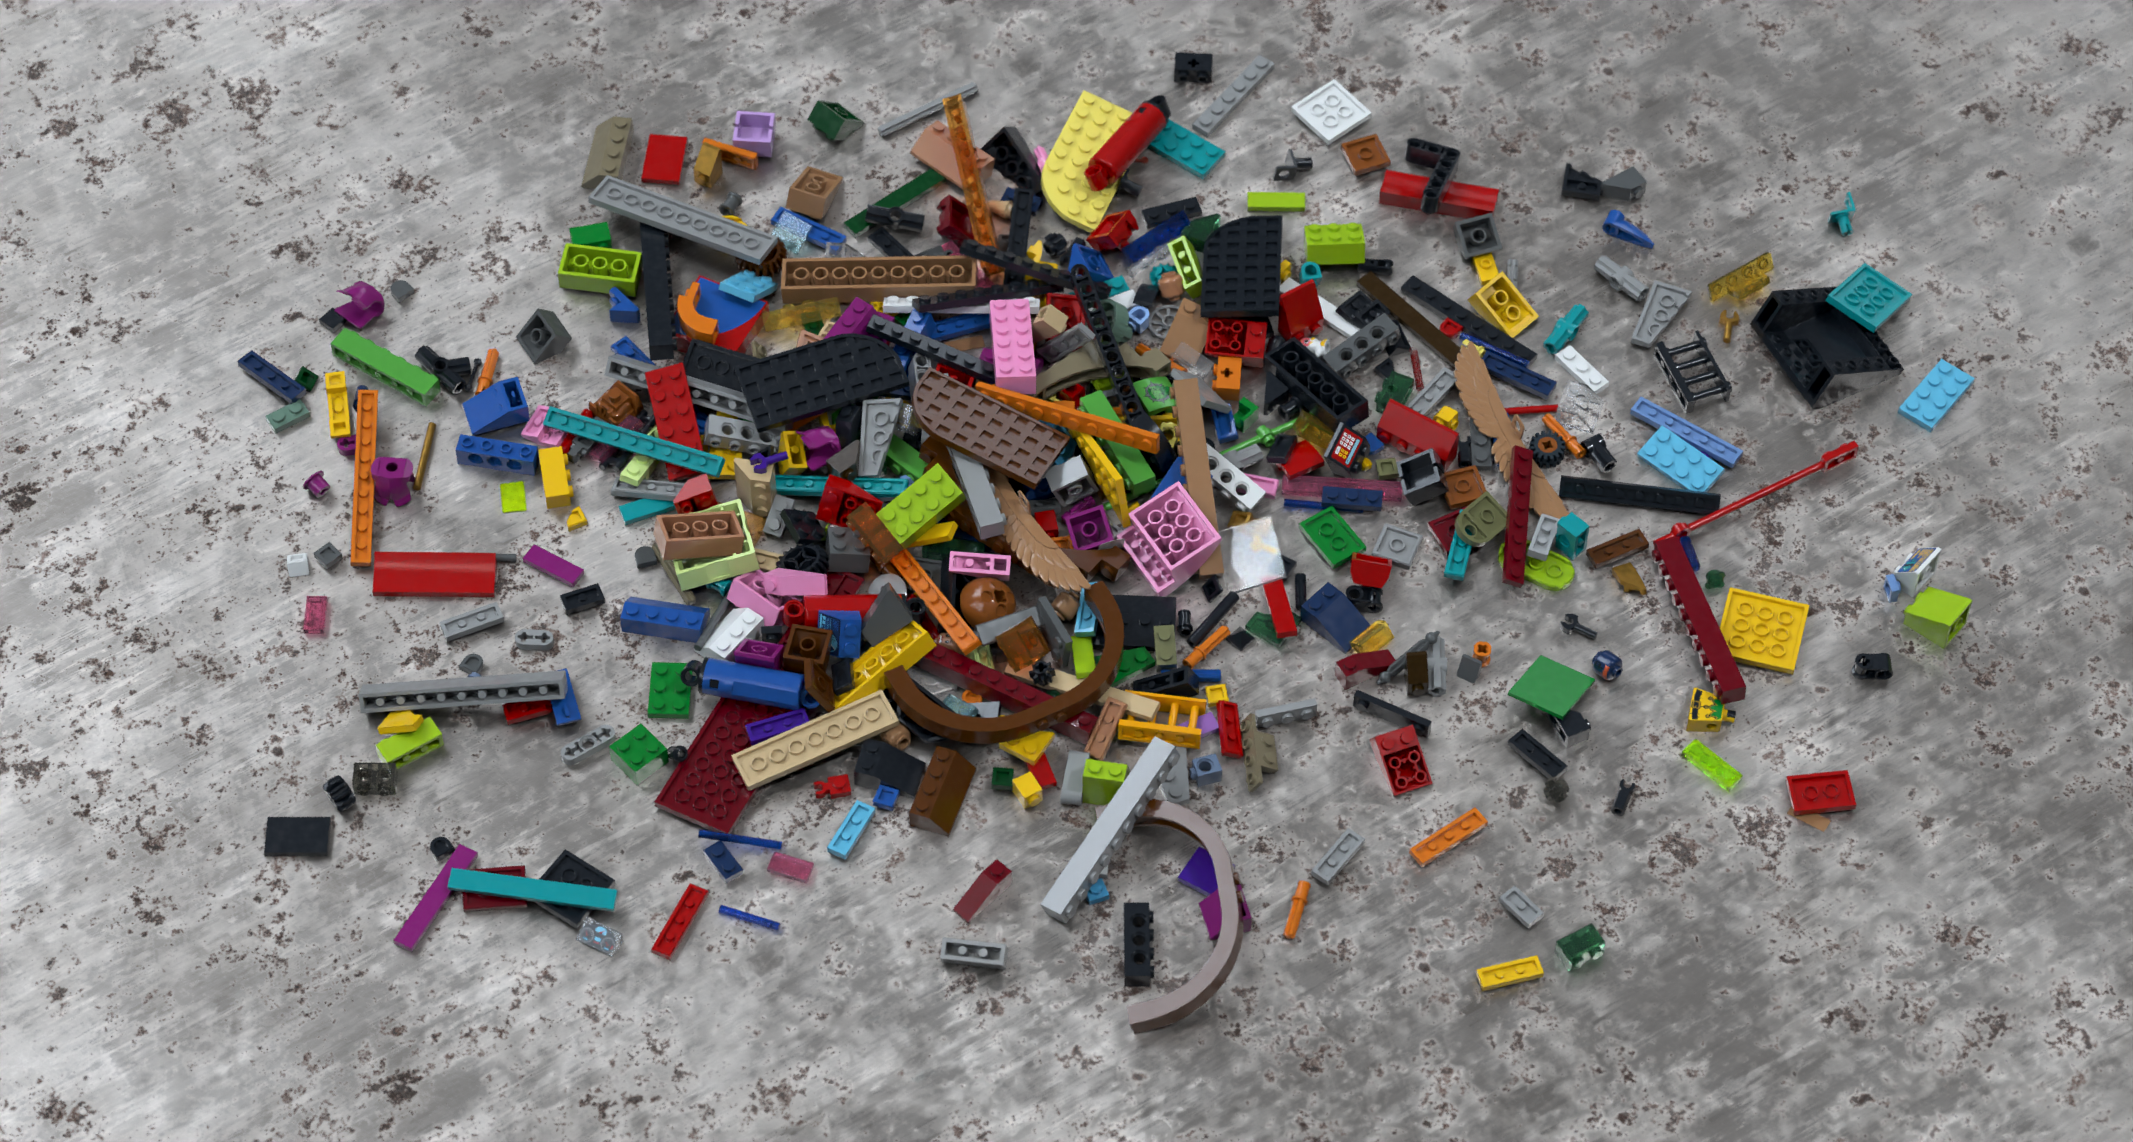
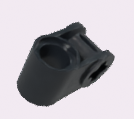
(1365, 598)
(1874, 666)

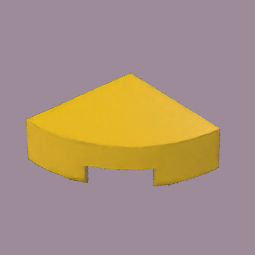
(576, 519)

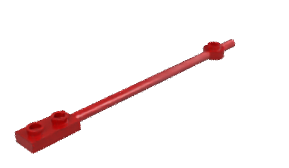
(1828, 461)

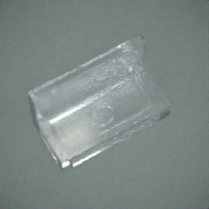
(1192, 360)

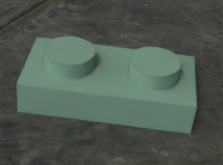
(287, 416)

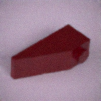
(1362, 667)
(984, 891)

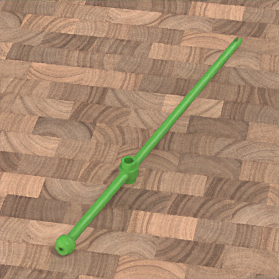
(1264, 436)

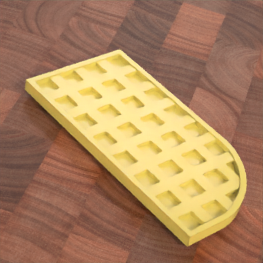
(1063, 172)

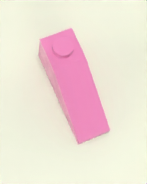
(980, 565)
(794, 582)

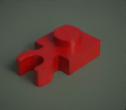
(836, 786)

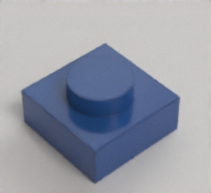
(886, 797)

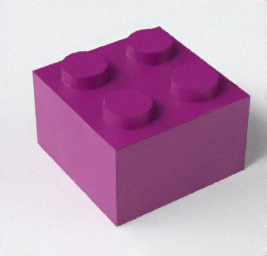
(1089, 528)

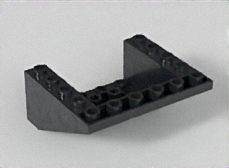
(1822, 346)

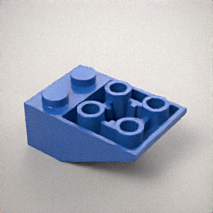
(497, 407)

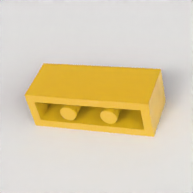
(555, 477)

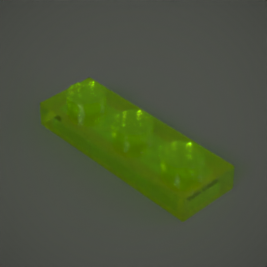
(1712, 765)

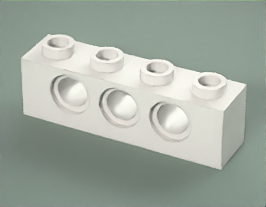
(1223, 467)

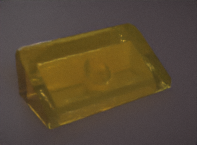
(1372, 638)

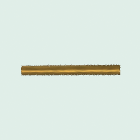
(424, 456)

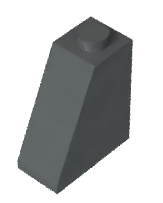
(885, 616)

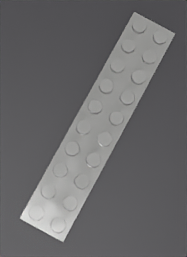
(683, 220)

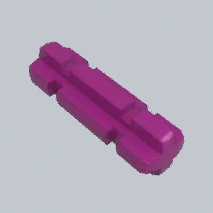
(1088, 503)

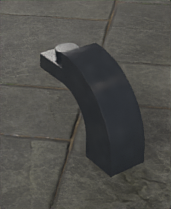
(1165, 457)

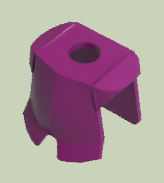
(365, 305)
(822, 445)
(391, 480)

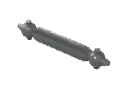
(1398, 665)

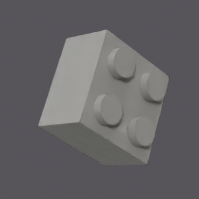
(1071, 481)

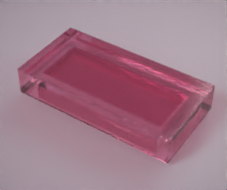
(315, 615)
(790, 867)

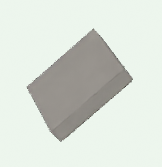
(1397, 545)

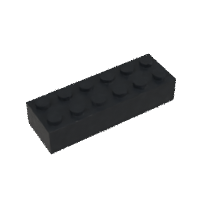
(1316, 385)

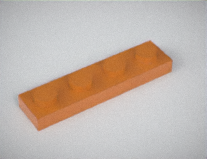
(1448, 837)

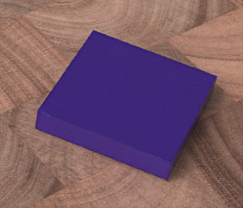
(1200, 873)

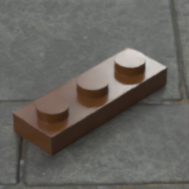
(1617, 548)

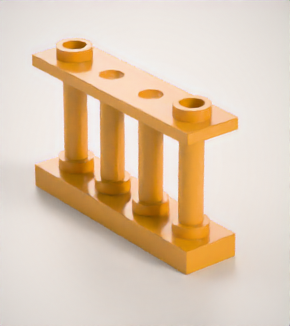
(1175, 735)

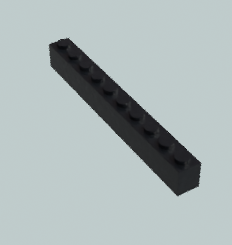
(658, 292)

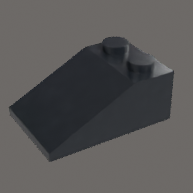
(888, 766)

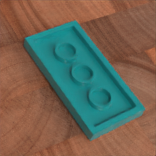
(1187, 150)

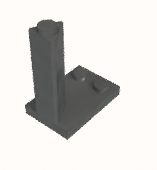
(1045, 619)

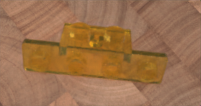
(1743, 279)
(801, 314)

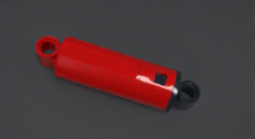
(1127, 143)
(808, 610)

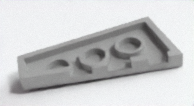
(1659, 310)
(877, 429)

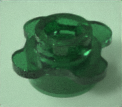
(1715, 579)

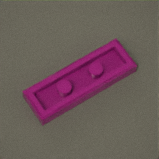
(553, 565)

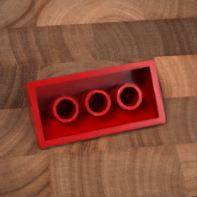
(1416, 433)

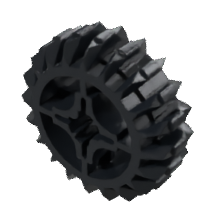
(805, 558)

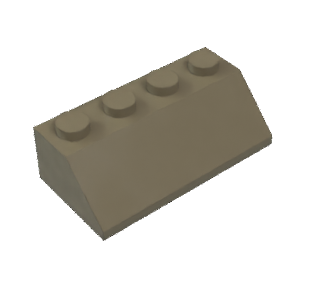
(608, 151)

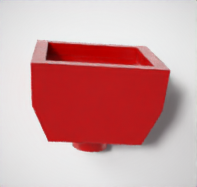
(1113, 231)
(1370, 570)

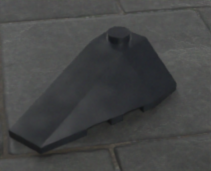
(1014, 159)

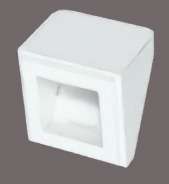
(297, 564)

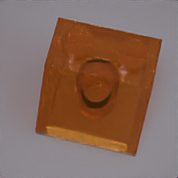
(1023, 644)

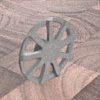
(1166, 321)

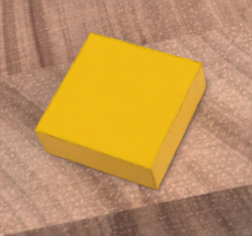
(1215, 693)

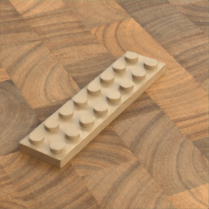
(815, 740)

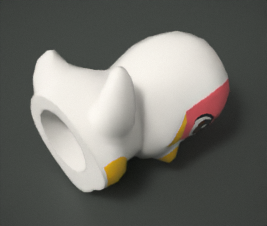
(1318, 347)

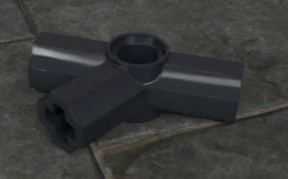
(445, 370)

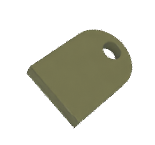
(1483, 518)

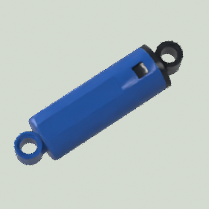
(748, 683)

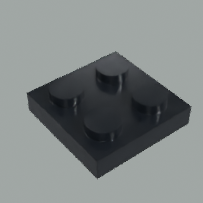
(804, 527)

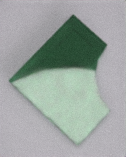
(1263, 627)

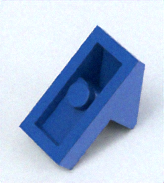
(623, 309)

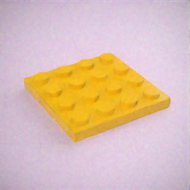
(1763, 629)

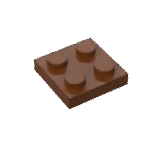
(1365, 154)
(1464, 486)

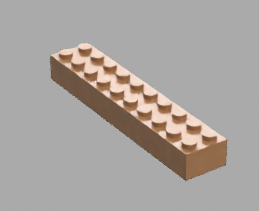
(875, 277)

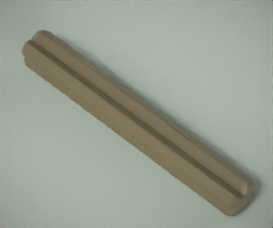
(668, 566)

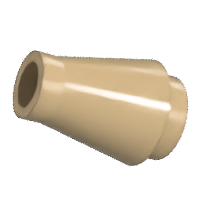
(1001, 208)

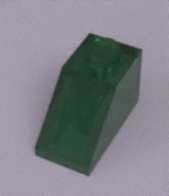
(1200, 230)

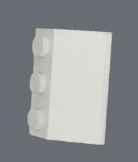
(730, 633)

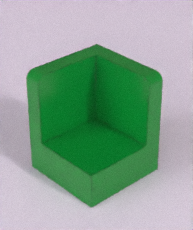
(1246, 415)

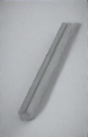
(924, 110)

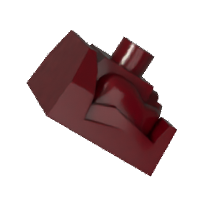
(954, 220)

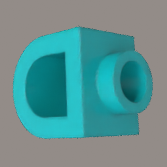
(1310, 271)

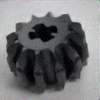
(339, 793)

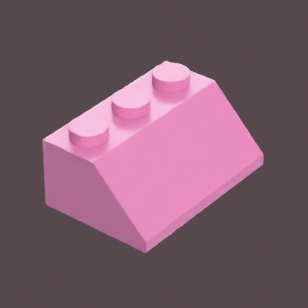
(749, 592)

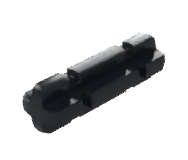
(1300, 590)

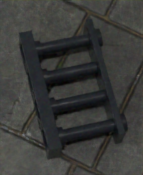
(1680, 384)

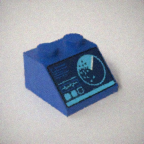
(846, 631)

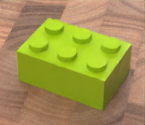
(1334, 243)

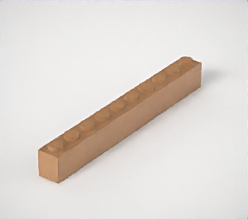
(1195, 461)

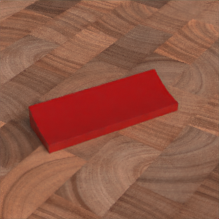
(1460, 201)
(434, 574)

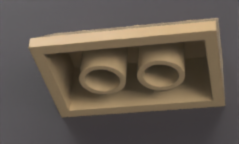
(755, 489)

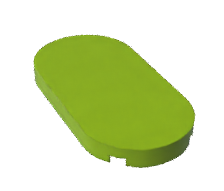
(1552, 574)

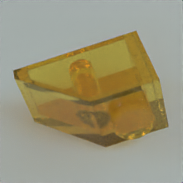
(1313, 430)

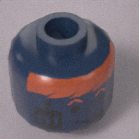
(1607, 665)

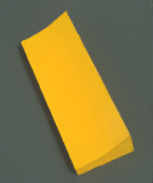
(900, 648)

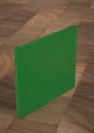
(1551, 687)

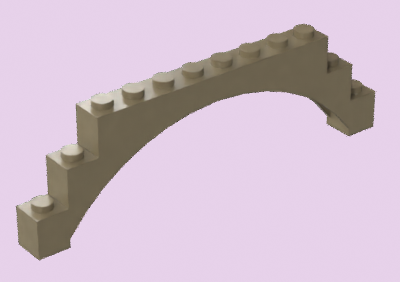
(1086, 366)

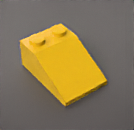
(1503, 305)

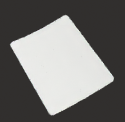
(1119, 543)

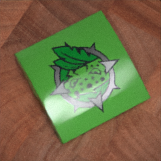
(1154, 395)

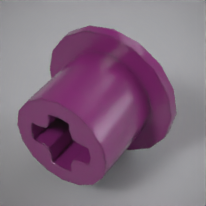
(317, 484)

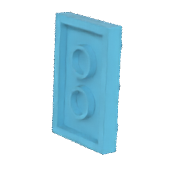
(748, 286)

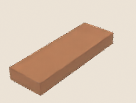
(1105, 728)

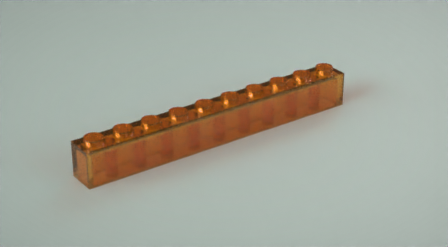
(971, 177)

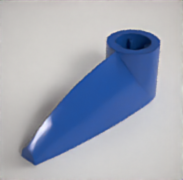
(1620, 228)

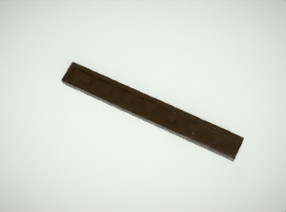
(1410, 318)

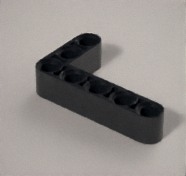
(1445, 165)

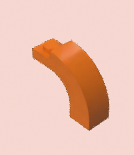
(691, 321)

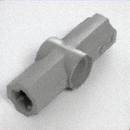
(1621, 278)
(1243, 458)
(1437, 668)

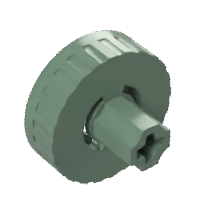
(1118, 320)

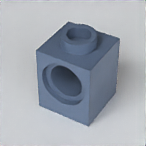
(1208, 763)

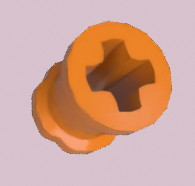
(1482, 652)

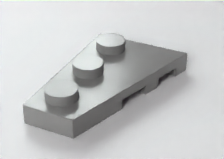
(1177, 785)

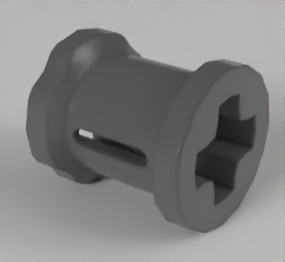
(731, 203)

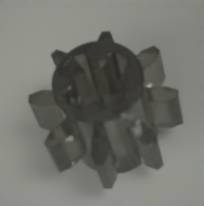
(1556, 789)

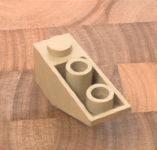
(1048, 323)

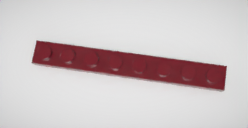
(1517, 516)

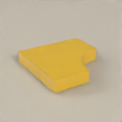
(400, 722)

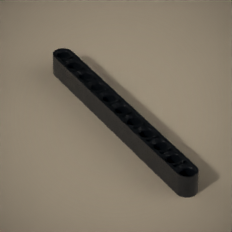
(1106, 351)

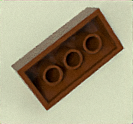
(942, 792)

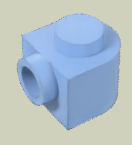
(1138, 319)

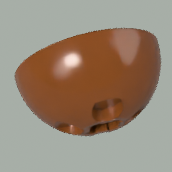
(986, 600)

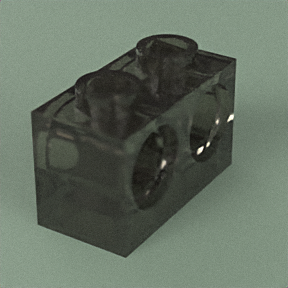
(374, 775)

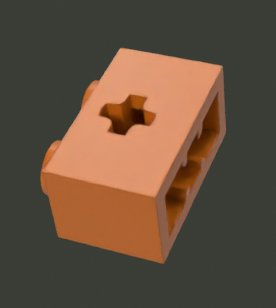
(1228, 378)

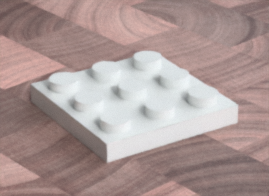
(1331, 112)

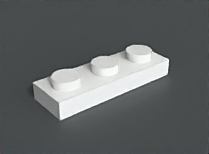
(1581, 369)

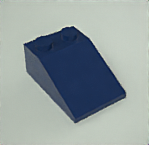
(1333, 617)

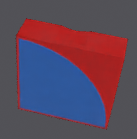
(737, 318)

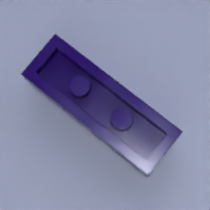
(773, 726)

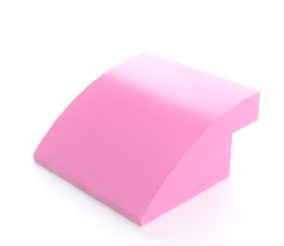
(1169, 539)

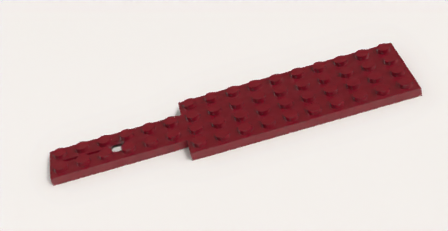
(707, 783)

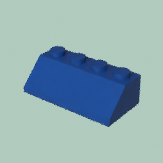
(663, 619)

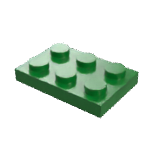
(1332, 537)
(667, 692)

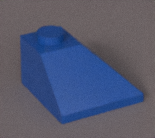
(1092, 260)

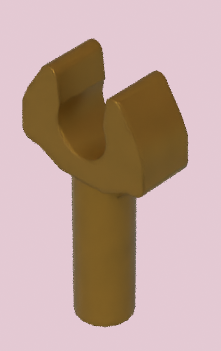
(1728, 325)

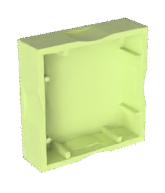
(706, 570)

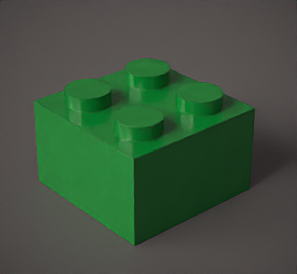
(639, 754)

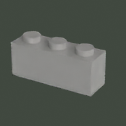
(974, 953)

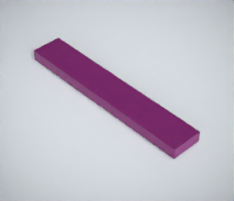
(433, 900)

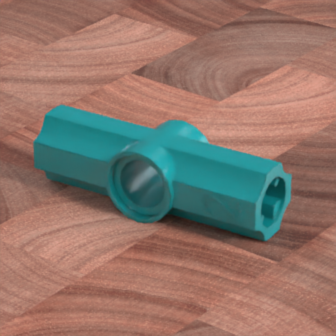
(1565, 329)

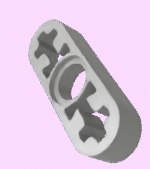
(586, 752)

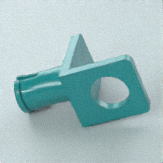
(1844, 216)

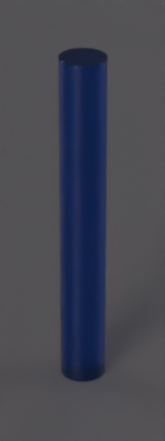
(749, 917)

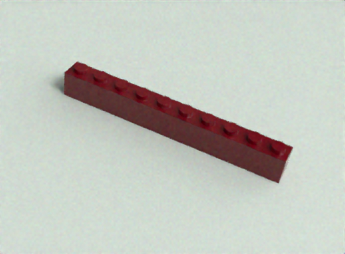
(1699, 620)
(1000, 687)

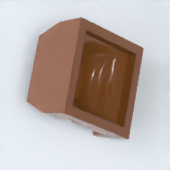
(616, 404)

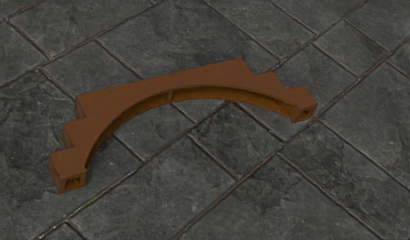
(1108, 562)

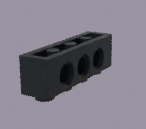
(1138, 974)

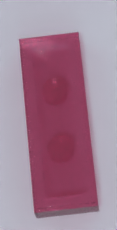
(603, 451)

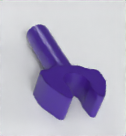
(765, 461)

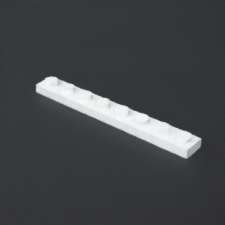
(894, 304)

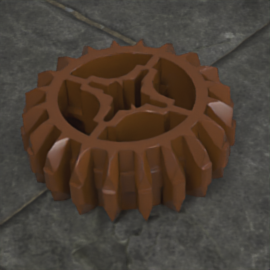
(770, 265)

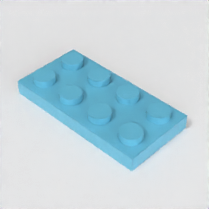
(1936, 395)
(1680, 461)

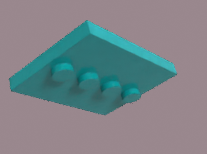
(1869, 297)

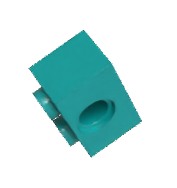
(1571, 535)

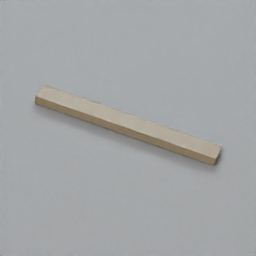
(1063, 682)

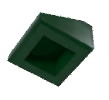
(306, 378)

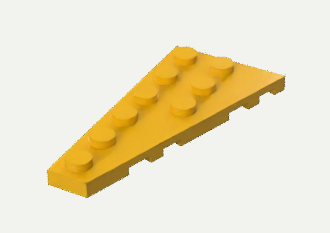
(1104, 474)

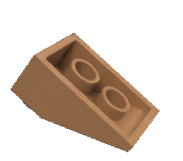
(813, 192)
(1186, 327)

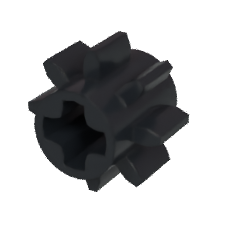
(1054, 244)
(1042, 673)

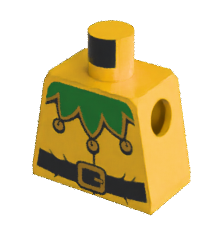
(1707, 712)

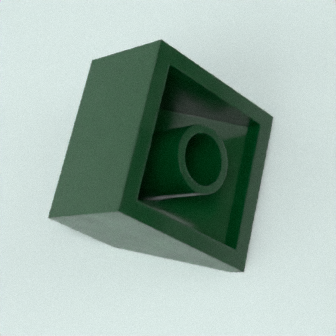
(834, 120)

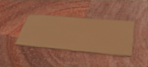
(967, 343)
(1812, 819)

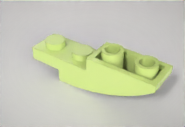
(640, 466)

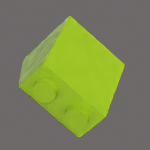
(1937, 615)
(1102, 781)

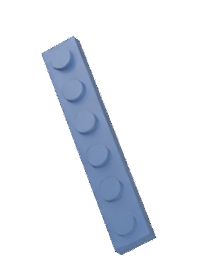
(1692, 434)

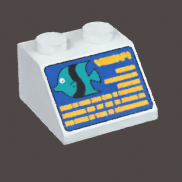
(1917, 569)

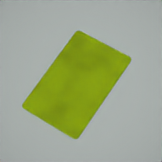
(513, 497)

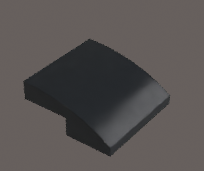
(1361, 310)

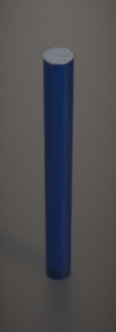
(1498, 351)
(1313, 505)
(740, 839)

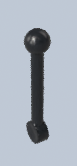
(477, 362)

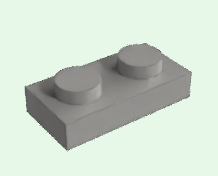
(774, 524)
(1521, 907)

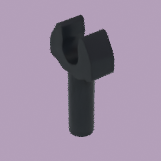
(1575, 626)

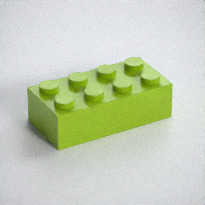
(600, 269)
(921, 506)

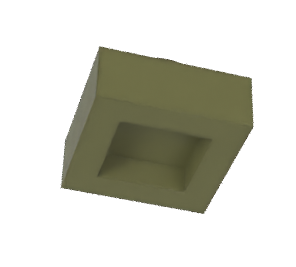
(1386, 468)

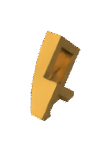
(1629, 578)

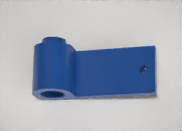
(566, 706)

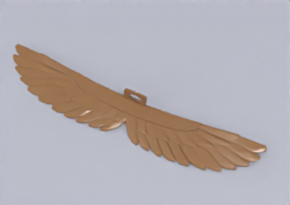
(1491, 418)
(1031, 541)

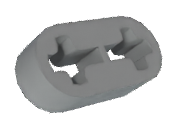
(534, 640)

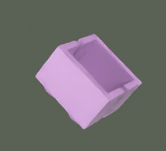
(755, 132)

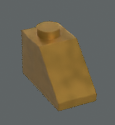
(708, 165)

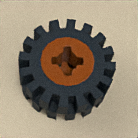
(1554, 451)

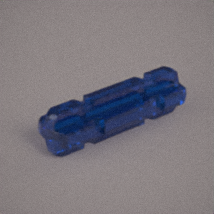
(1690, 552)

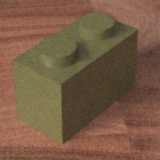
(1165, 647)

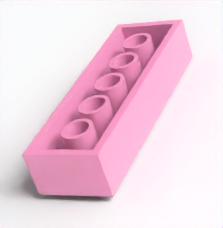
(1013, 345)

